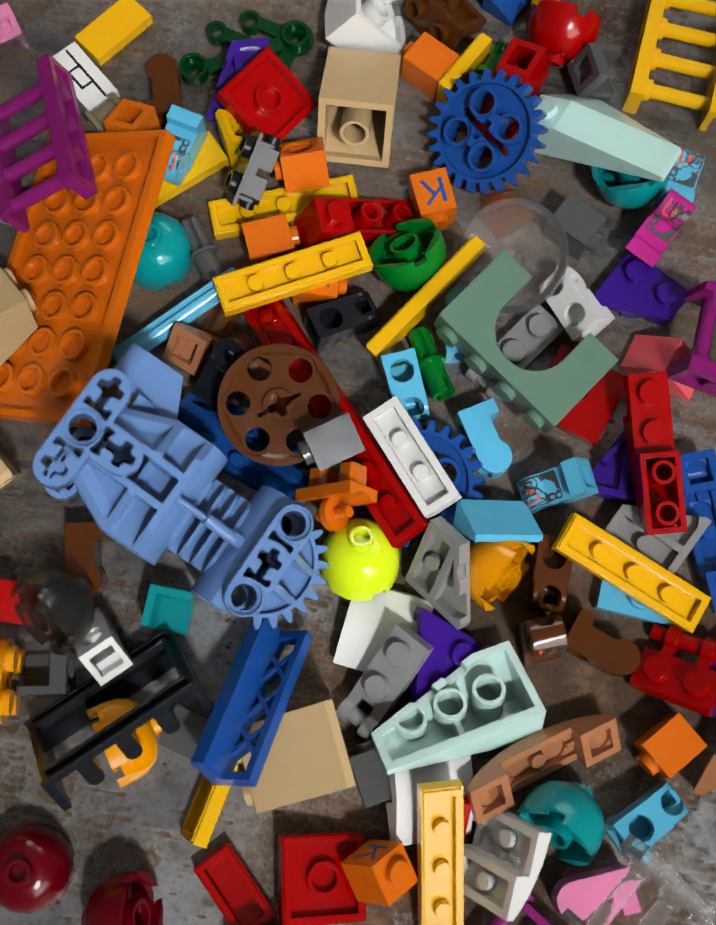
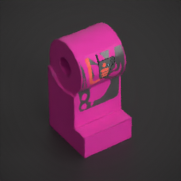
(660, 227)

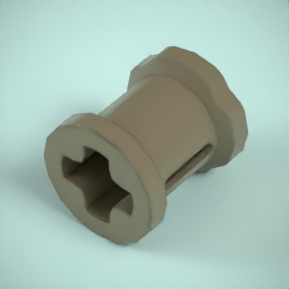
(99, 114)

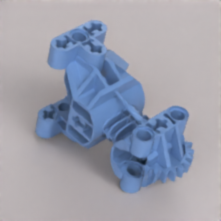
(177, 495)

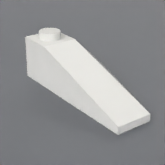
(364, 25)

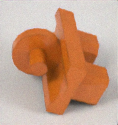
(337, 498)

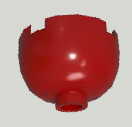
(561, 30)

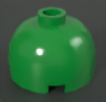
(409, 255)

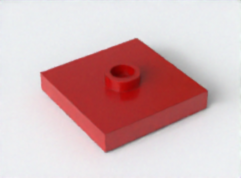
(267, 96)
(593, 411)
(313, 880)

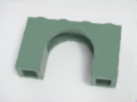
(541, 395)

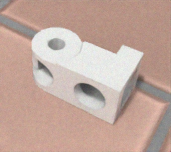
(578, 307)
(103, 650)

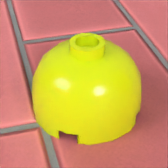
(359, 560)

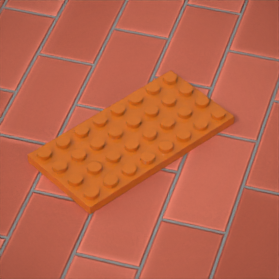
(81, 272)

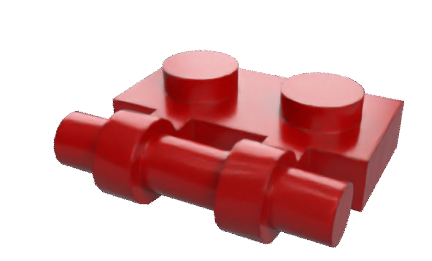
(675, 679)

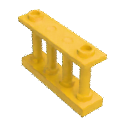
(649, 58)

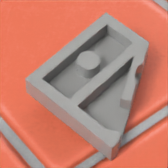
(664, 549)
(443, 571)

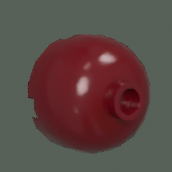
(34, 867)
(124, 900)

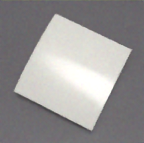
(370, 624)
(403, 787)
(504, 863)

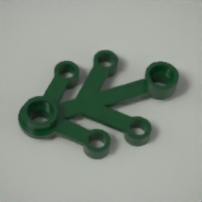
(280, 44)

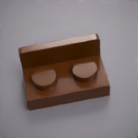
(444, 19)

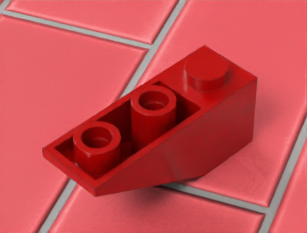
(531, 65)
(337, 217)

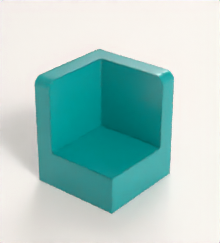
(168, 609)

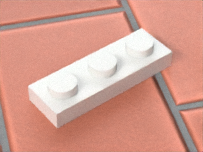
(412, 457)

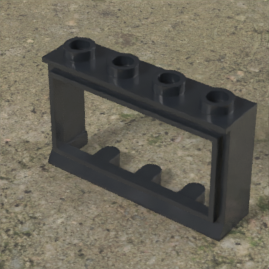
(69, 714)

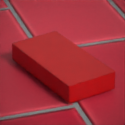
(234, 888)

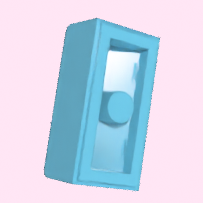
(496, 521)

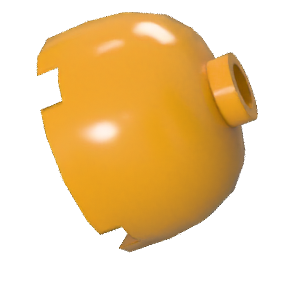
(497, 569)
(147, 733)

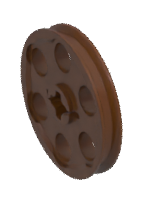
(259, 393)

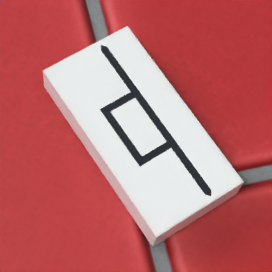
(89, 82)

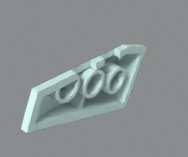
(603, 137)
(467, 713)

